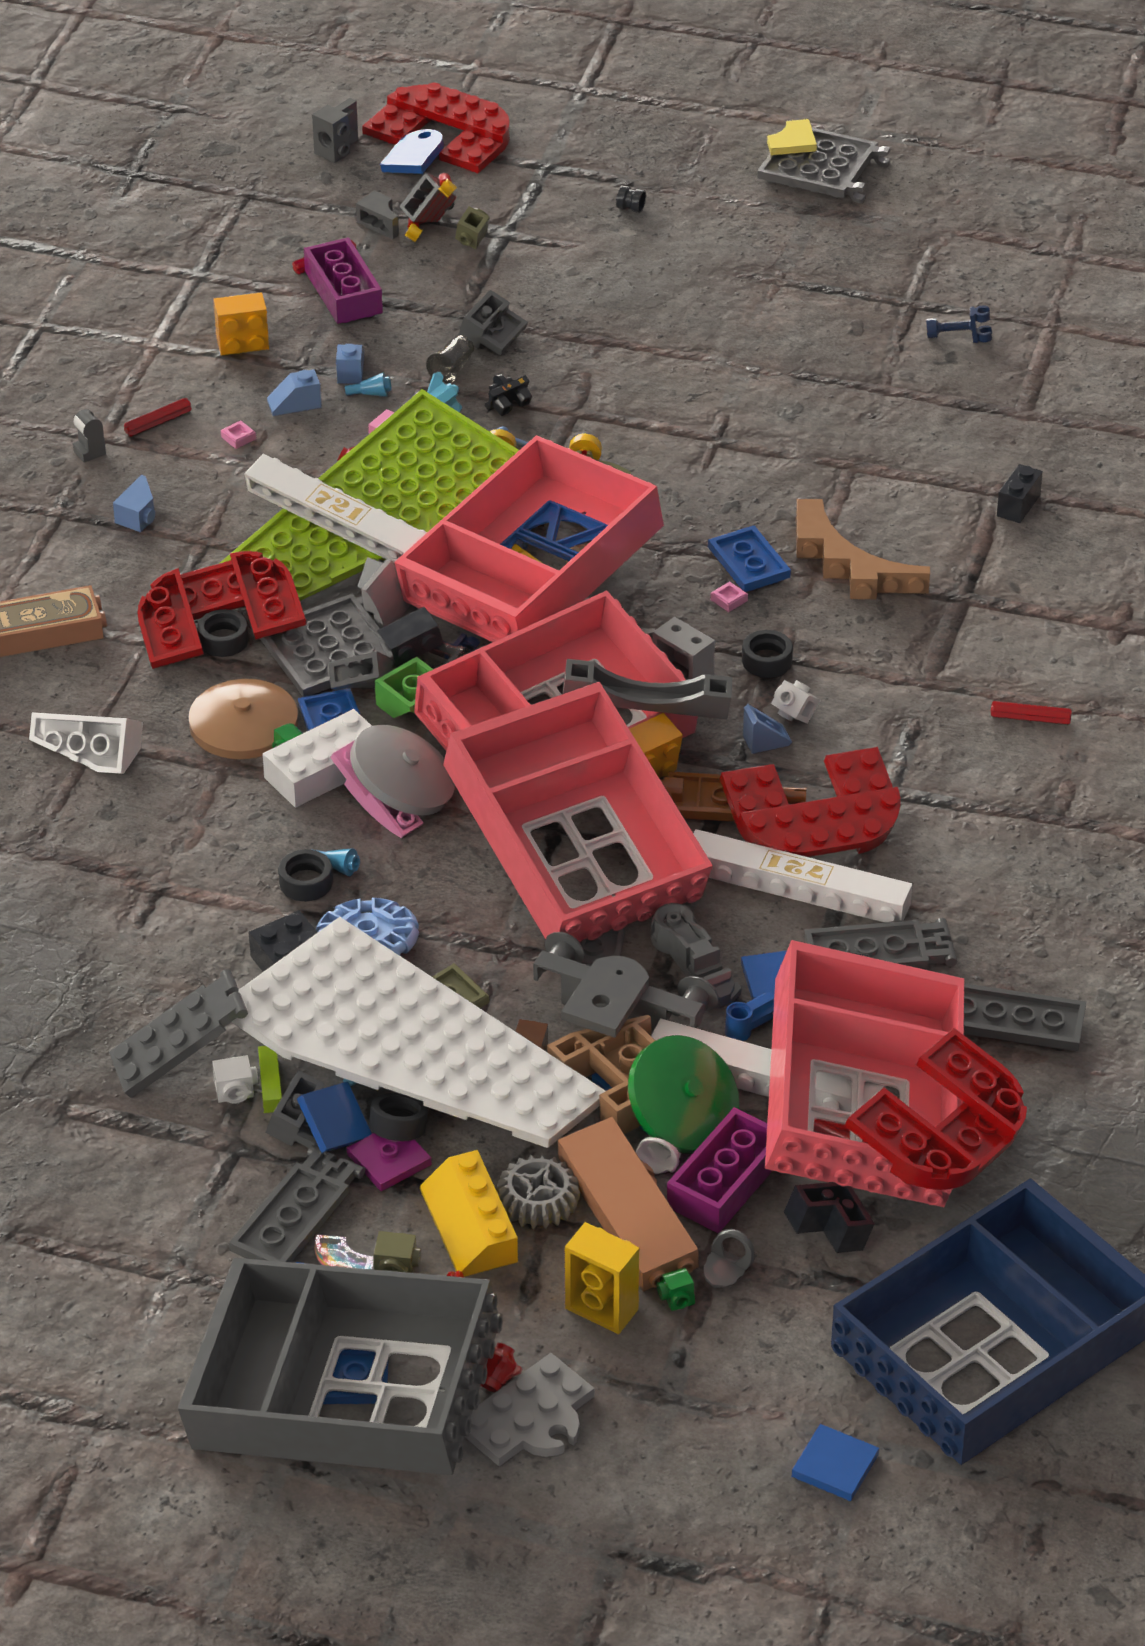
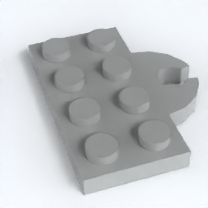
(530, 1412)

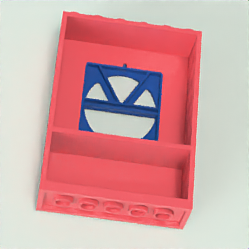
(466, 560)

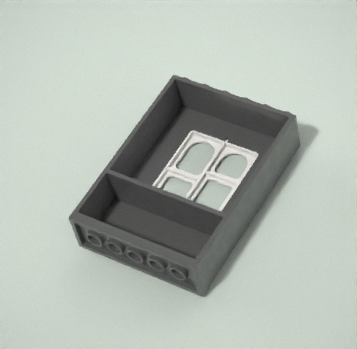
(279, 1342)

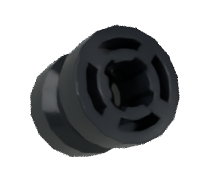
(631, 199)

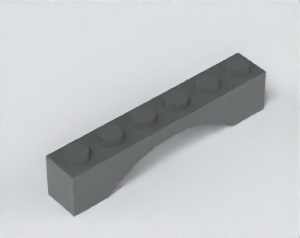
(699, 696)

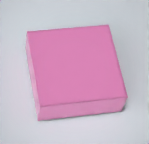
(238, 434)
(729, 596)

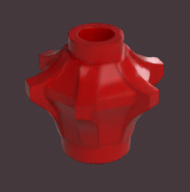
(501, 1368)

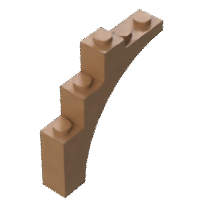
(845, 561)

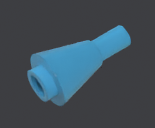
(376, 385)
(344, 860)

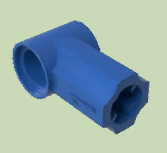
(746, 1016)

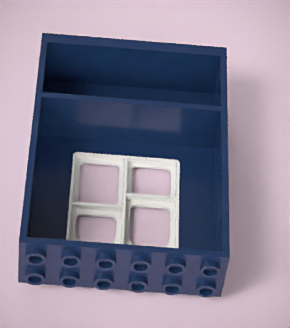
(1029, 1270)

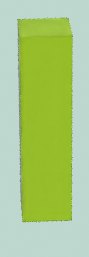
(269, 1078)

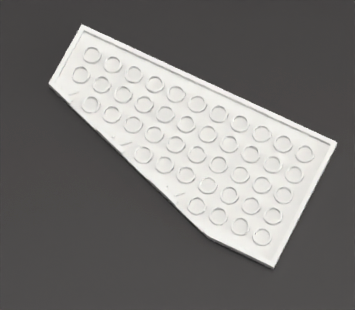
(395, 1027)

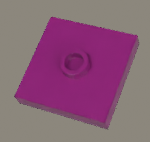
(388, 1160)

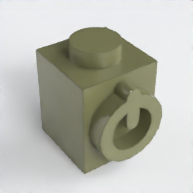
(472, 227)
(396, 1252)

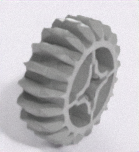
(538, 1191)

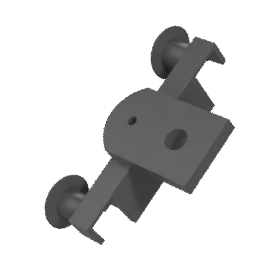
(616, 989)

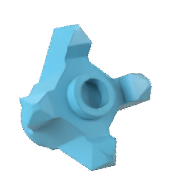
(444, 392)

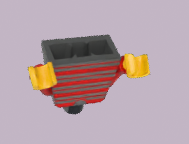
(428, 202)

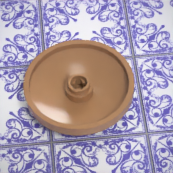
(240, 717)

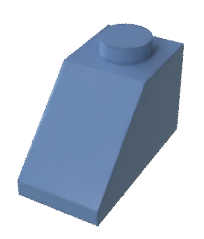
(349, 363)
(296, 393)
(135, 506)

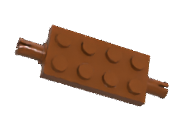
(704, 798)

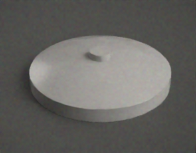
(401, 770)

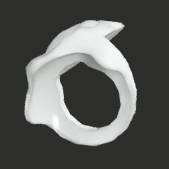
(657, 1156)

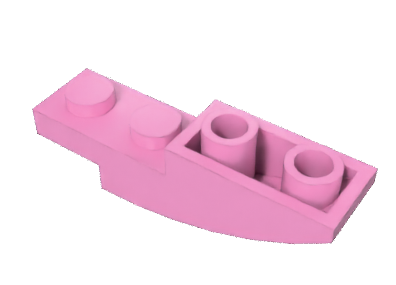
(392, 819)

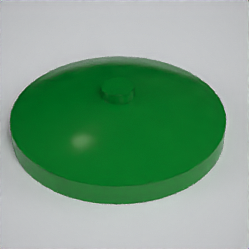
(681, 1091)

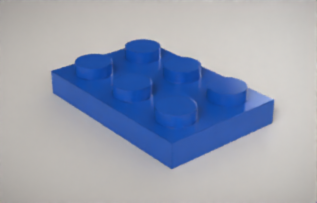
(749, 558)

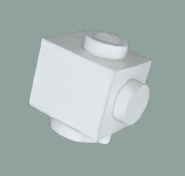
(234, 1079)

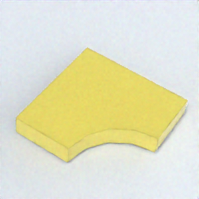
(794, 138)

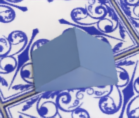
(762, 731)

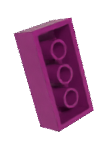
(343, 280)
(721, 1172)

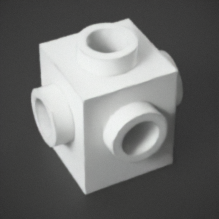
(795, 701)

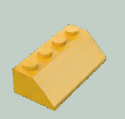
(470, 1215)

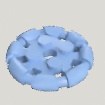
(385, 923)

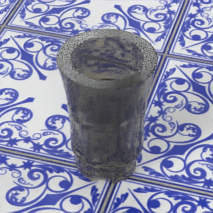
(450, 358)

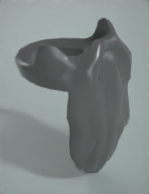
(722, 1266)

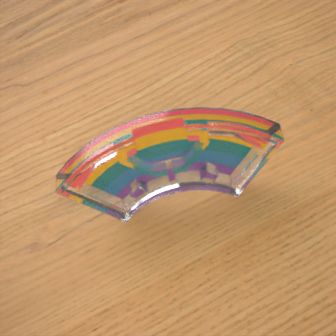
(335, 1252)

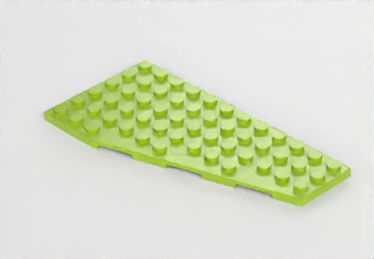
(409, 467)

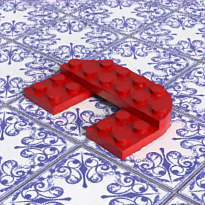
(412, 107)
(179, 599)
(853, 820)
(967, 1138)

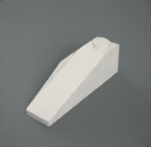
(97, 742)

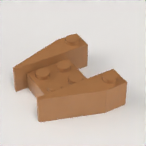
(611, 1059)

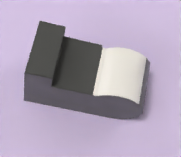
(90, 436)

